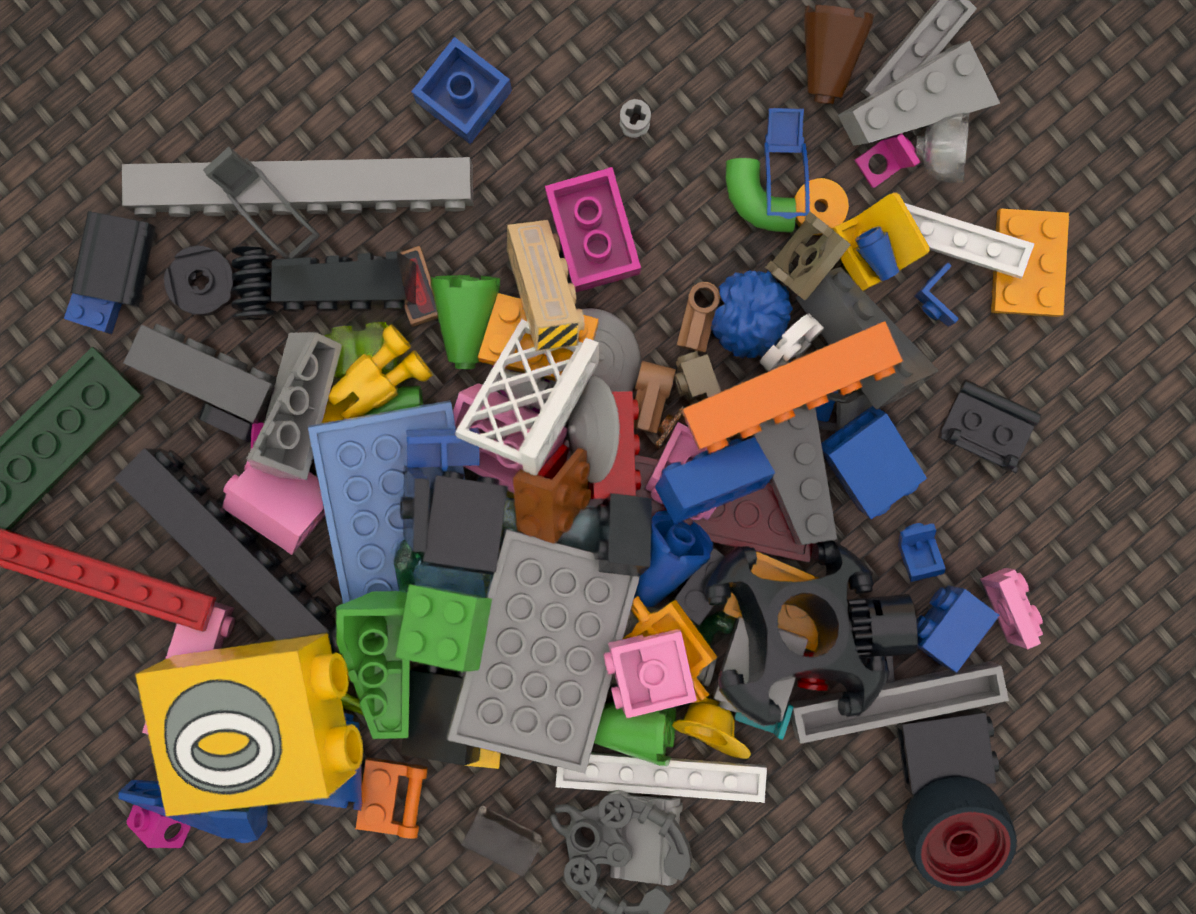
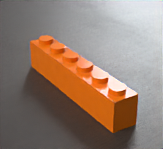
(791, 386)

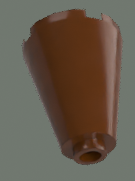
(832, 49)

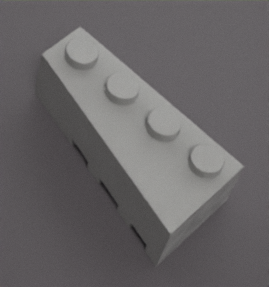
(935, 89)

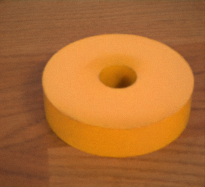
(831, 195)

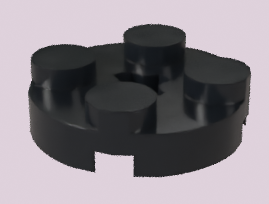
(184, 270)

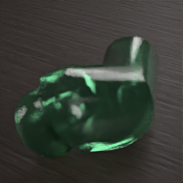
(404, 566)
(716, 623)

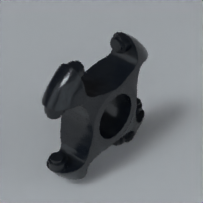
(771, 658)

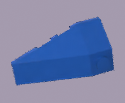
(239, 823)

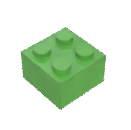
(443, 628)

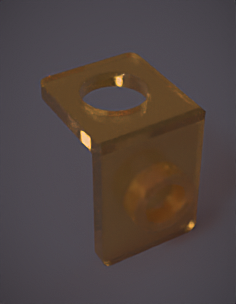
(667, 426)

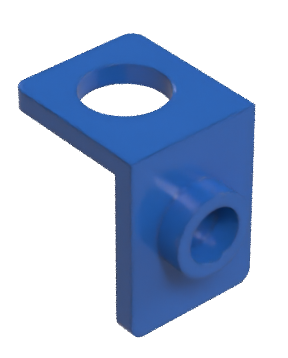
(931, 305)

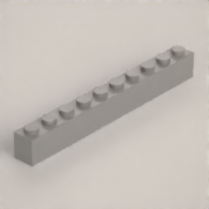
(305, 185)

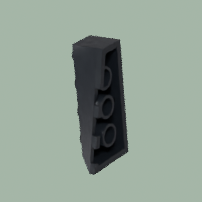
(344, 282)

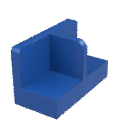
(440, 449)

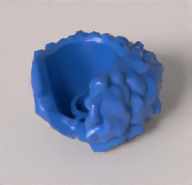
(752, 315)

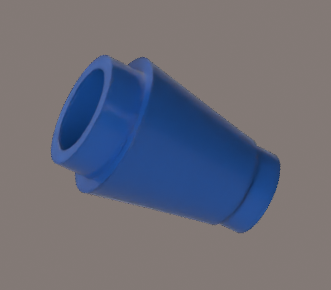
(877, 252)

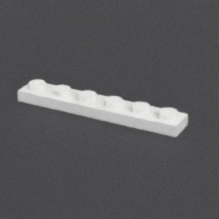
(679, 778)

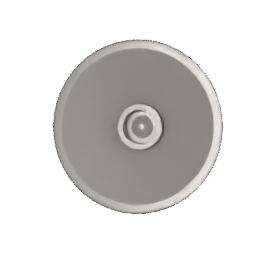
(618, 352)
(595, 428)

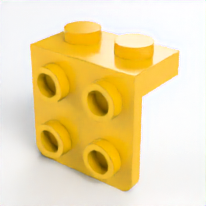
(903, 233)

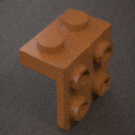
(549, 506)

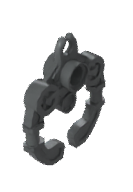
(611, 849)

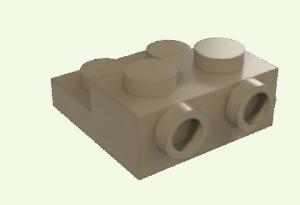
(695, 377)

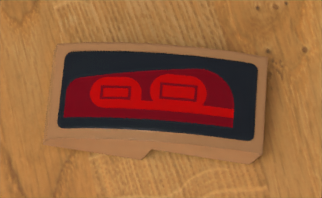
(425, 306)

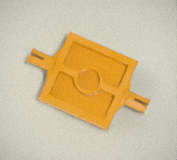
(671, 618)

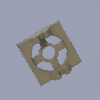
(799, 281)

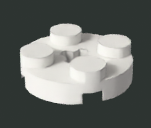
(794, 343)

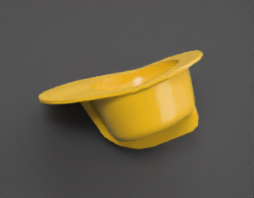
(713, 727)

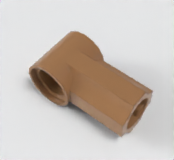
(697, 321)
(652, 389)

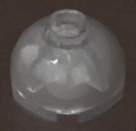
(945, 148)

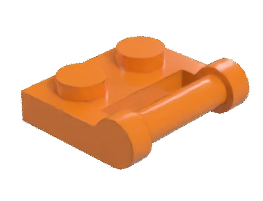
(380, 795)

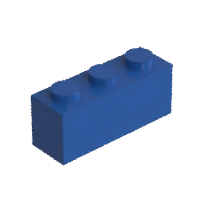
(713, 479)

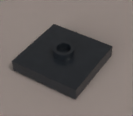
(415, 509)

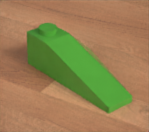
(368, 641)

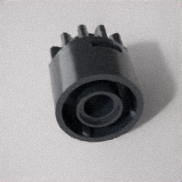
(883, 625)

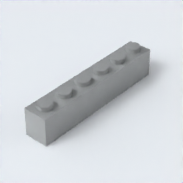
(903, 702)

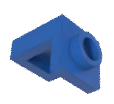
(920, 552)

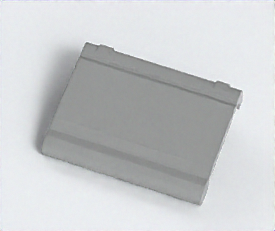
(647, 846)

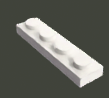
(972, 242)

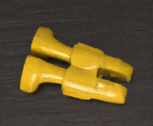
(369, 382)

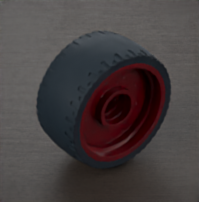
(959, 834)

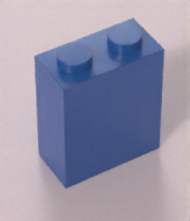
(872, 462)

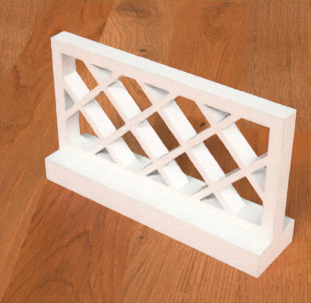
(553, 414)

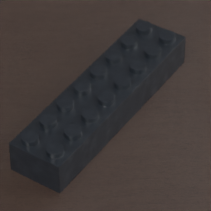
(226, 547)

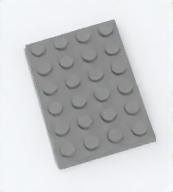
(543, 654)

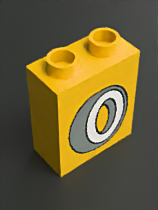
(249, 725)

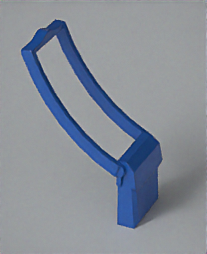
(785, 135)

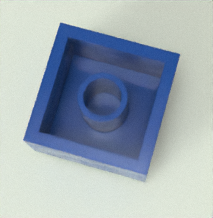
(462, 90)
(953, 626)

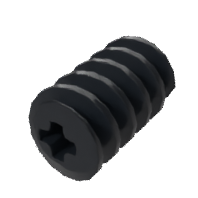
(253, 283)

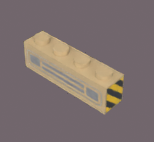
(544, 285)

